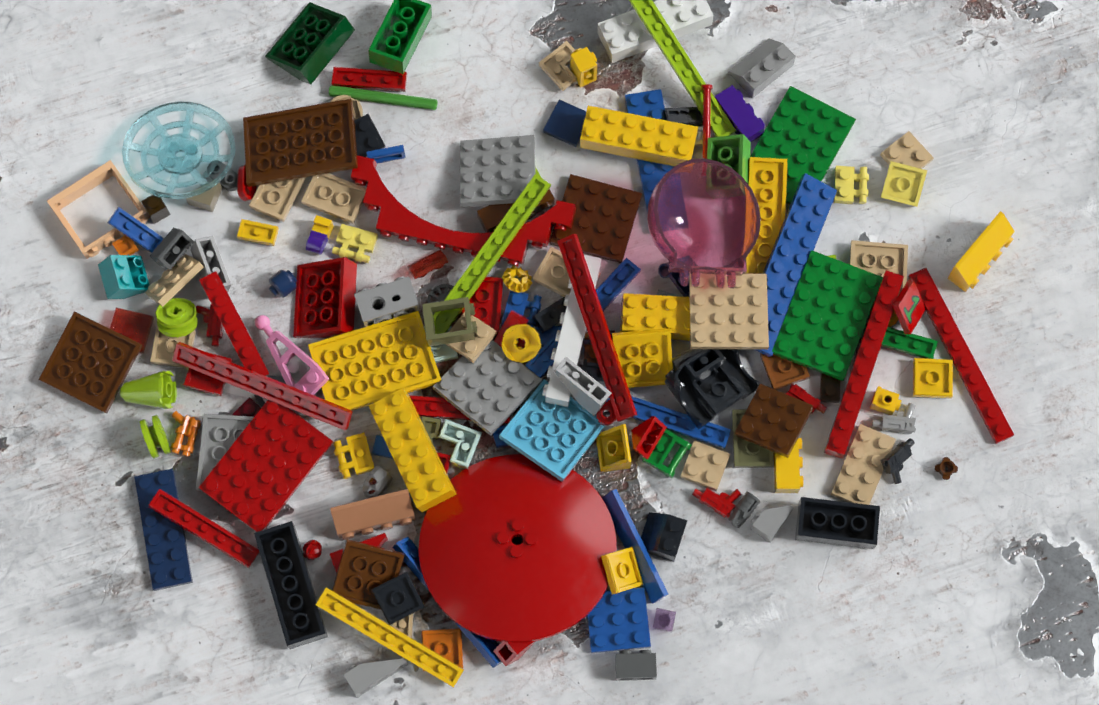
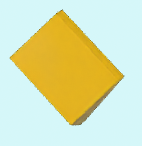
(613, 449)

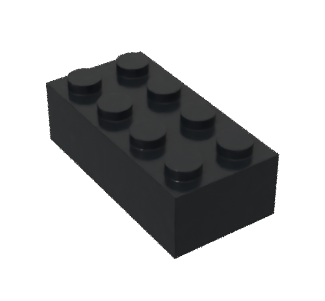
(837, 523)

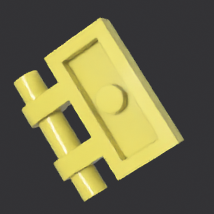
(844, 185)
(355, 238)

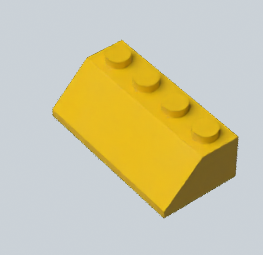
(982, 252)

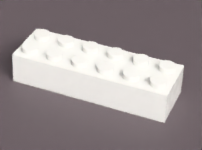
(628, 35)

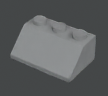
(762, 66)

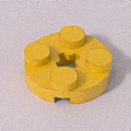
(525, 333)

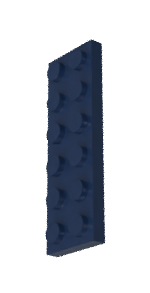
(163, 538)

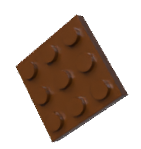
(774, 420)
(363, 569)

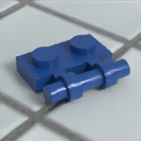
(519, 302)

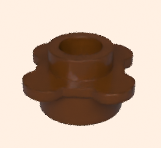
(946, 462)

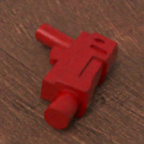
(214, 327)
(801, 394)
(720, 503)

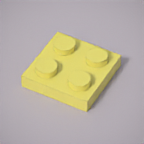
(903, 183)

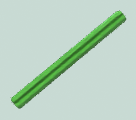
(383, 97)

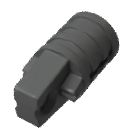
(743, 509)

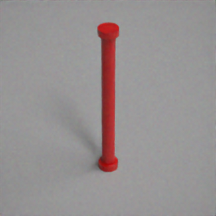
(706, 116)

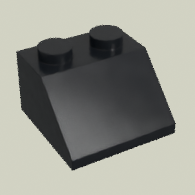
(663, 535)

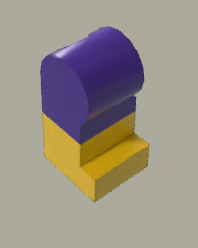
(319, 235)

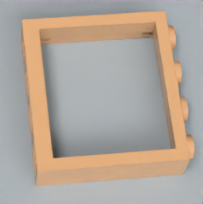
(82, 187)

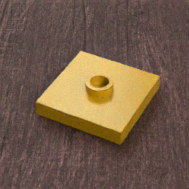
(932, 378)
(622, 570)

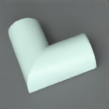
(465, 440)

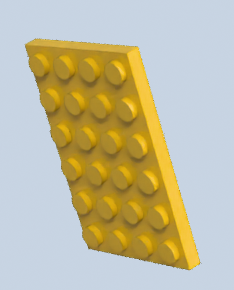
(376, 362)

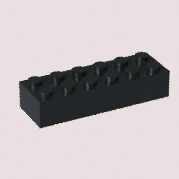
(290, 585)

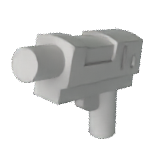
(901, 422)

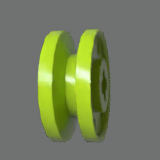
(177, 317)
(155, 436)

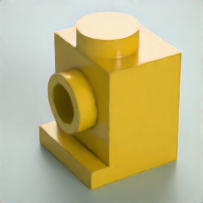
(879, 404)

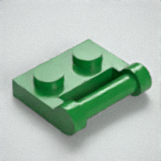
(663, 449)

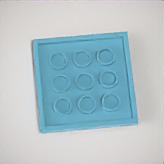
(552, 433)

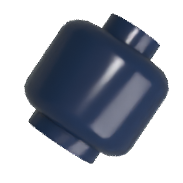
(282, 283)

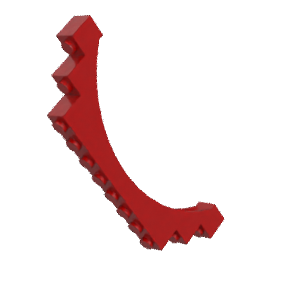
(400, 222)

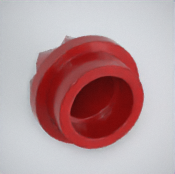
(312, 549)

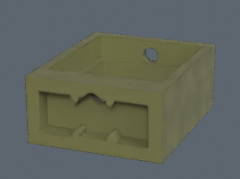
(450, 337)

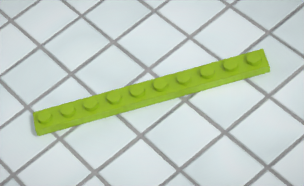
(681, 64)
(492, 249)

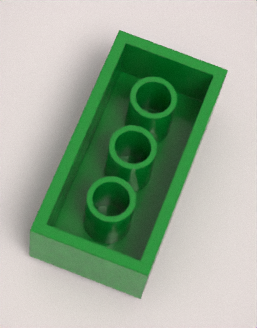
(400, 34)

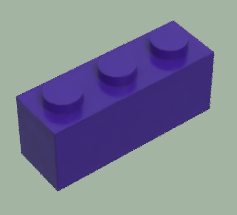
(740, 113)

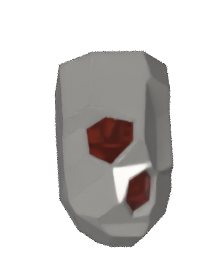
(376, 482)

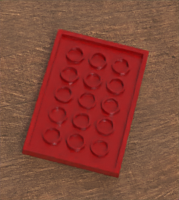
(266, 465)

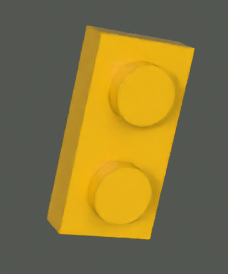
(257, 232)

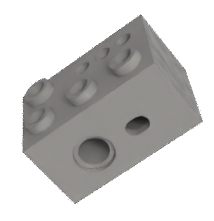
(387, 301)

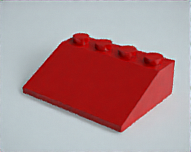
(325, 298)

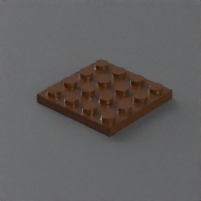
(601, 217)
(90, 362)

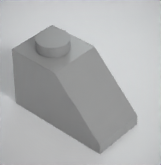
(770, 521)

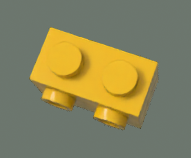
(584, 66)

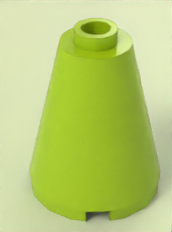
(152, 390)

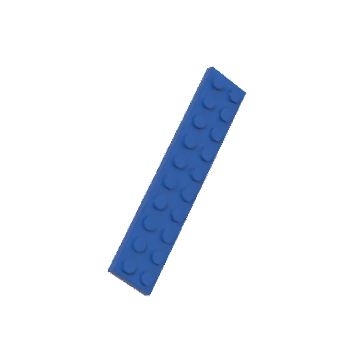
(792, 249)

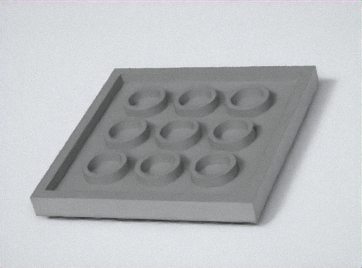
(495, 169)
(488, 387)
(217, 437)

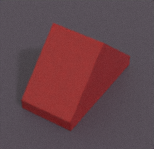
(647, 435)

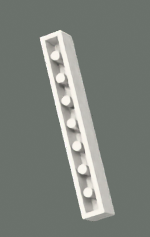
(569, 339)

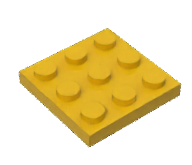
(644, 356)

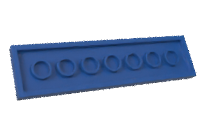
(649, 105)

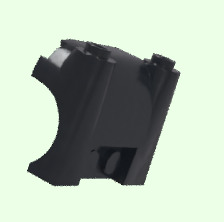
(710, 384)

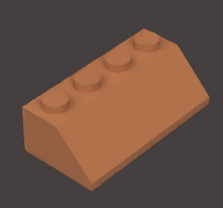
(373, 514)

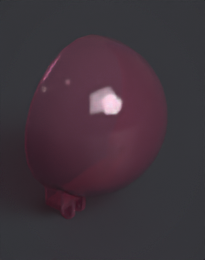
(704, 221)

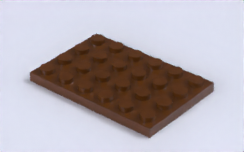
(300, 142)

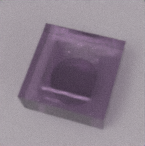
(664, 620)

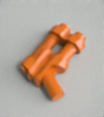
(188, 427)

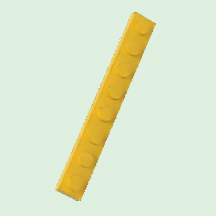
(389, 637)

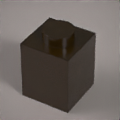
(155, 208)

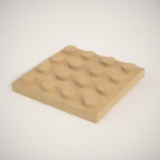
(728, 315)

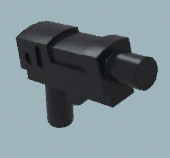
(894, 460)

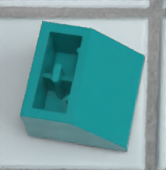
(123, 276)

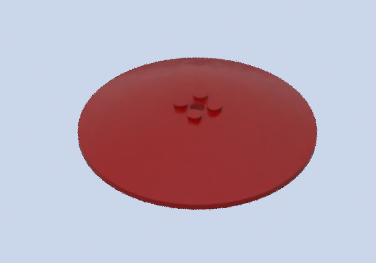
(511, 588)

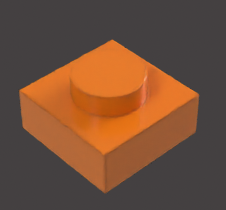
(125, 246)

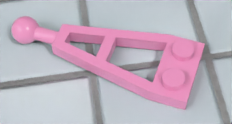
(312, 380)

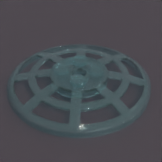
(178, 143)

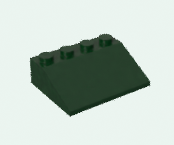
(310, 42)

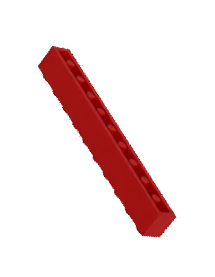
(863, 365)

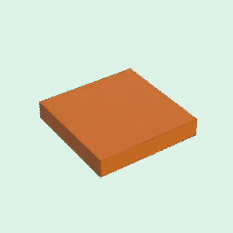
(445, 643)

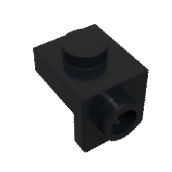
(593, 370)

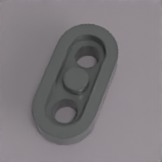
(229, 186)

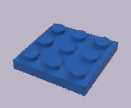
(619, 622)

